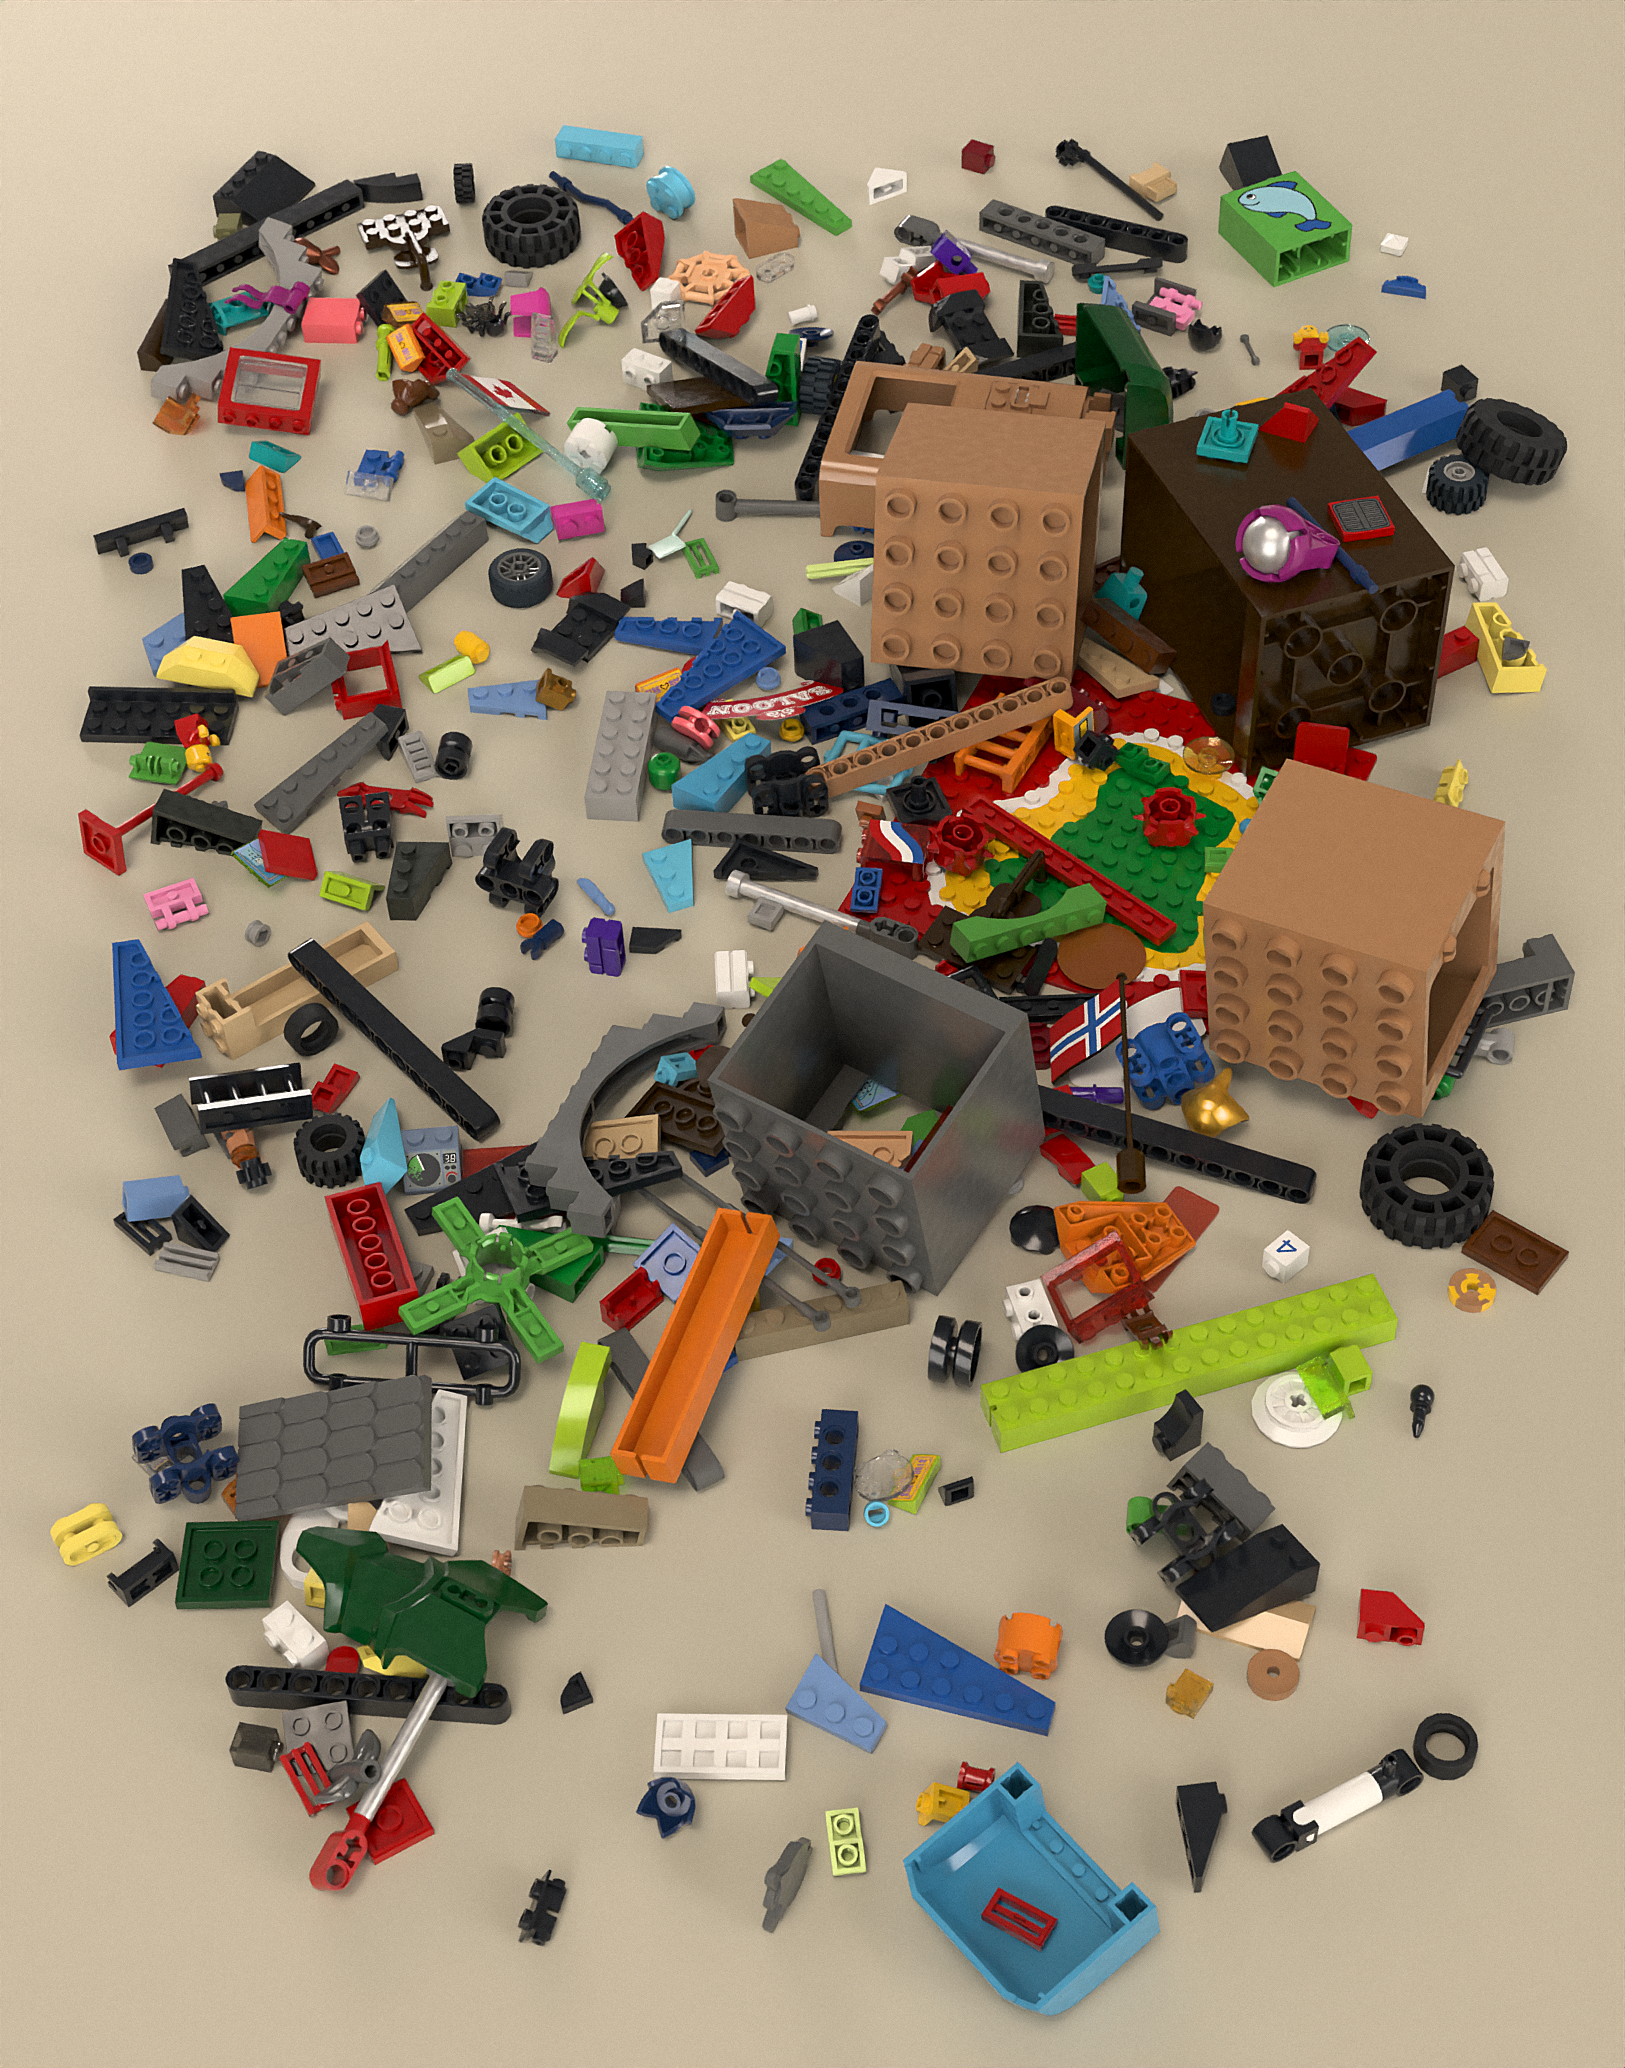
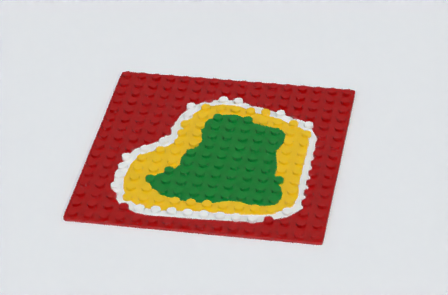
(1094, 821)

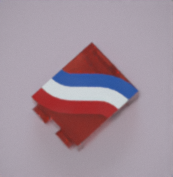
(896, 844)

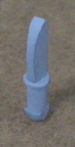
(597, 896)

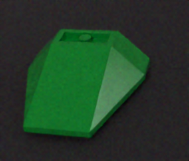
(710, 450)

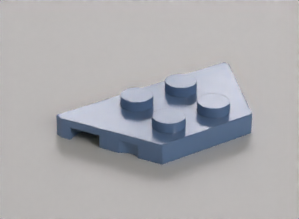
(163, 641)

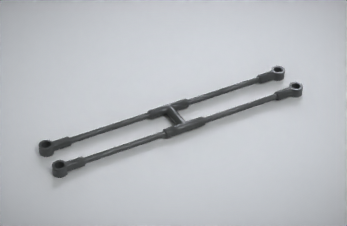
(802, 1307)

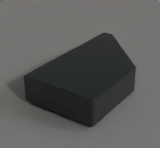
(652, 939)

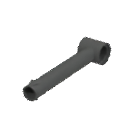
(728, 506)

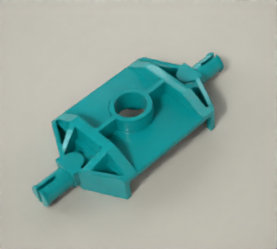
(229, 315)

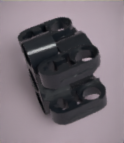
(786, 784)
(515, 879)
(1178, 1514)

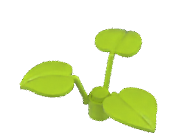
(602, 307)

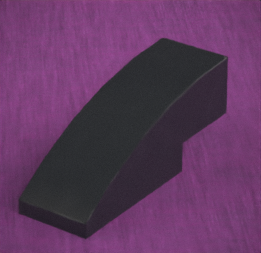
(390, 189)

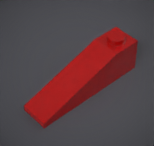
(1458, 650)

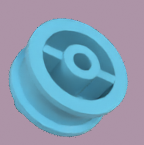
(670, 192)

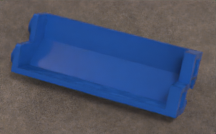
(1410, 429)

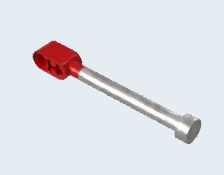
(351, 1844)

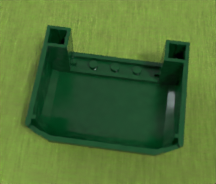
(1117, 358)

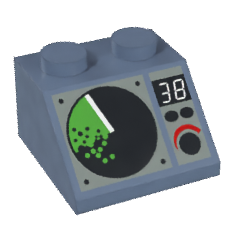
(431, 1159)

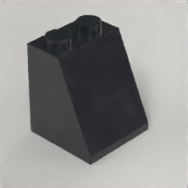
(1249, 162)
(829, 657)

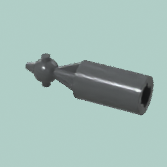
(680, 745)

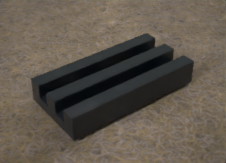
(164, 1235)

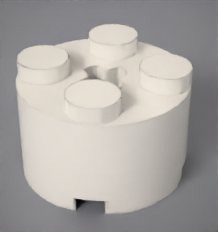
(590, 444)

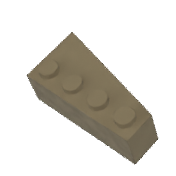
(579, 1518)

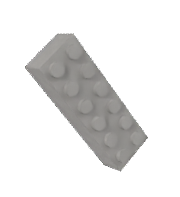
(621, 756)

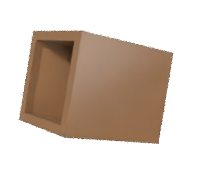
(763, 227)

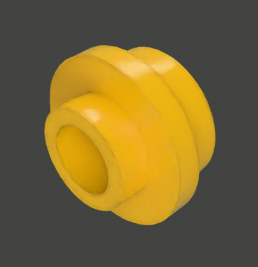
(791, 730)

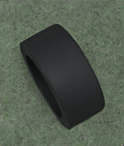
(304, 1018)
(1452, 1725)

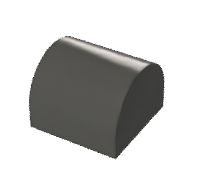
(1181, 1637)

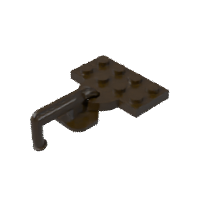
(408, 235)
(1004, 902)
(688, 1110)

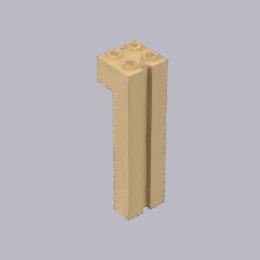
(263, 1007)

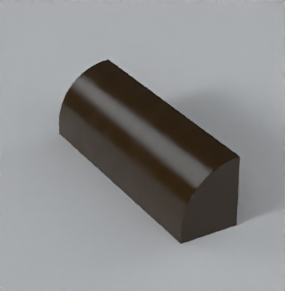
(149, 350)

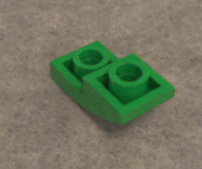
(1138, 762)

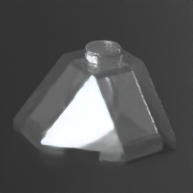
(664, 317)

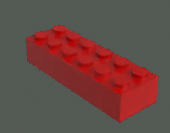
(371, 1254)

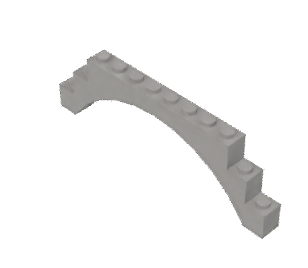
(207, 374)

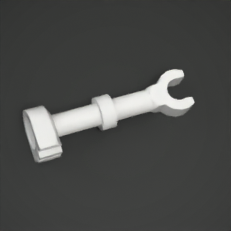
(552, 1224)

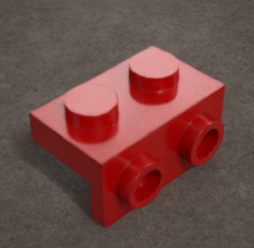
(924, 281)

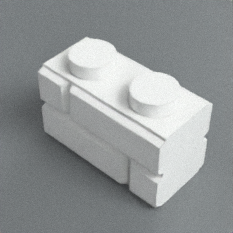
(1483, 574)
(750, 602)
(732, 979)

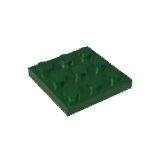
(227, 1564)

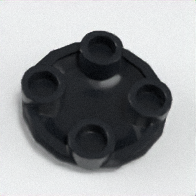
(1035, 1229)

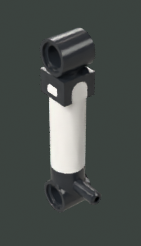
(1302, 1823)

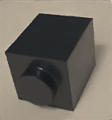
(1461, 382)

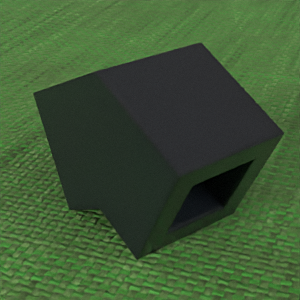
(641, 555)

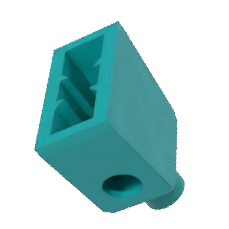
(1125, 591)

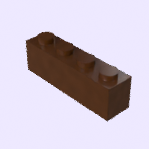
(1128, 635)

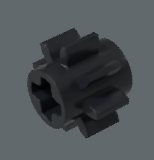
(1068, 152)
(253, 1173)

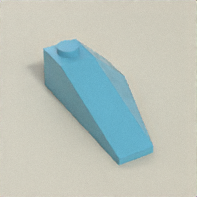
(383, 1149)

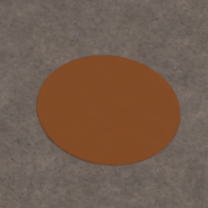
(1099, 953)

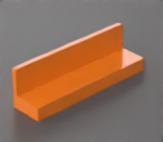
(264, 504)

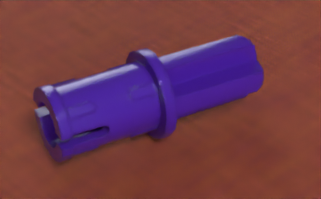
(1102, 1095)

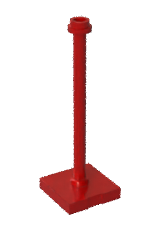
(104, 841)

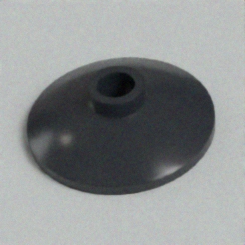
(1045, 1337)
(1132, 1627)

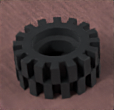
(464, 183)

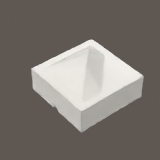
(1394, 244)

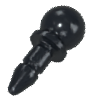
(1422, 1398)

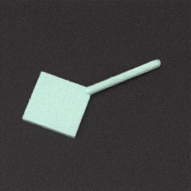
(672, 543)

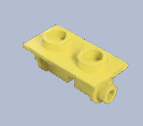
(1452, 785)

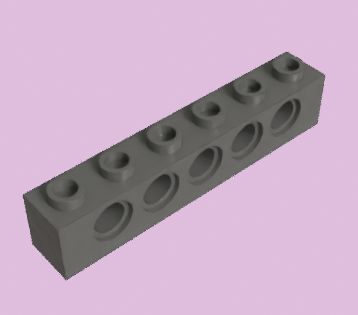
(1041, 233)

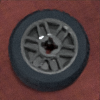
(520, 578)

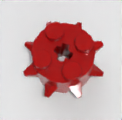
(1169, 817)
(961, 843)

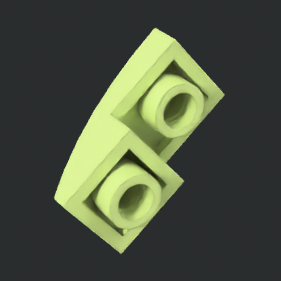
(845, 1841)

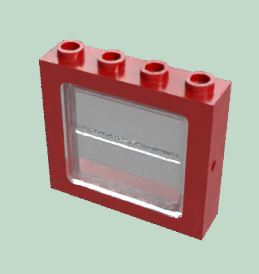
(269, 391)

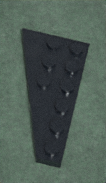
(613, 1175)

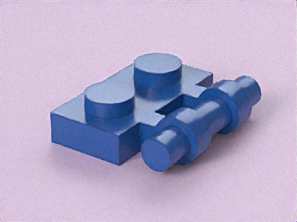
(377, 461)

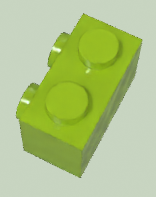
(446, 302)

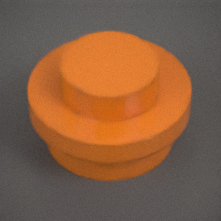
(528, 925)

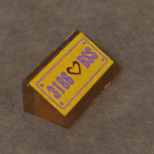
(401, 313)

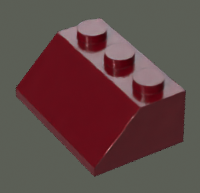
(1081, 702)

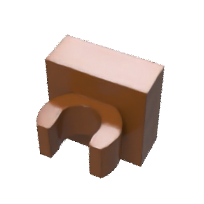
(867, 811)

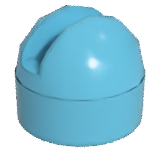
(876, 1519)

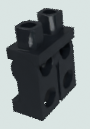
(369, 834)

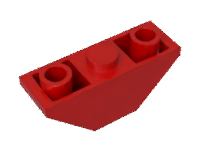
(1359, 407)

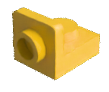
(940, 1803)

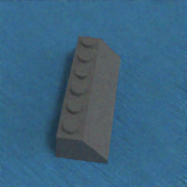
(436, 559)

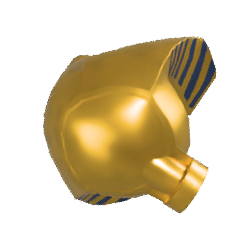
(1211, 1108)

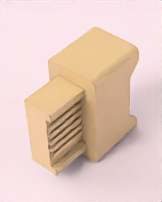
(1153, 183)

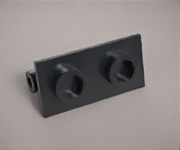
(535, 1921)

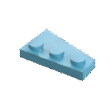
(672, 874)

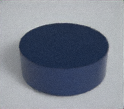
(141, 563)

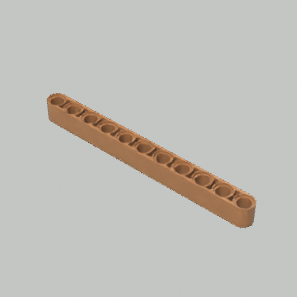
(944, 736)

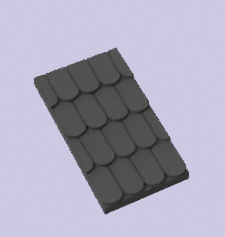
(334, 1448)

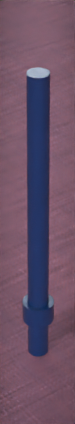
(1357, 572)

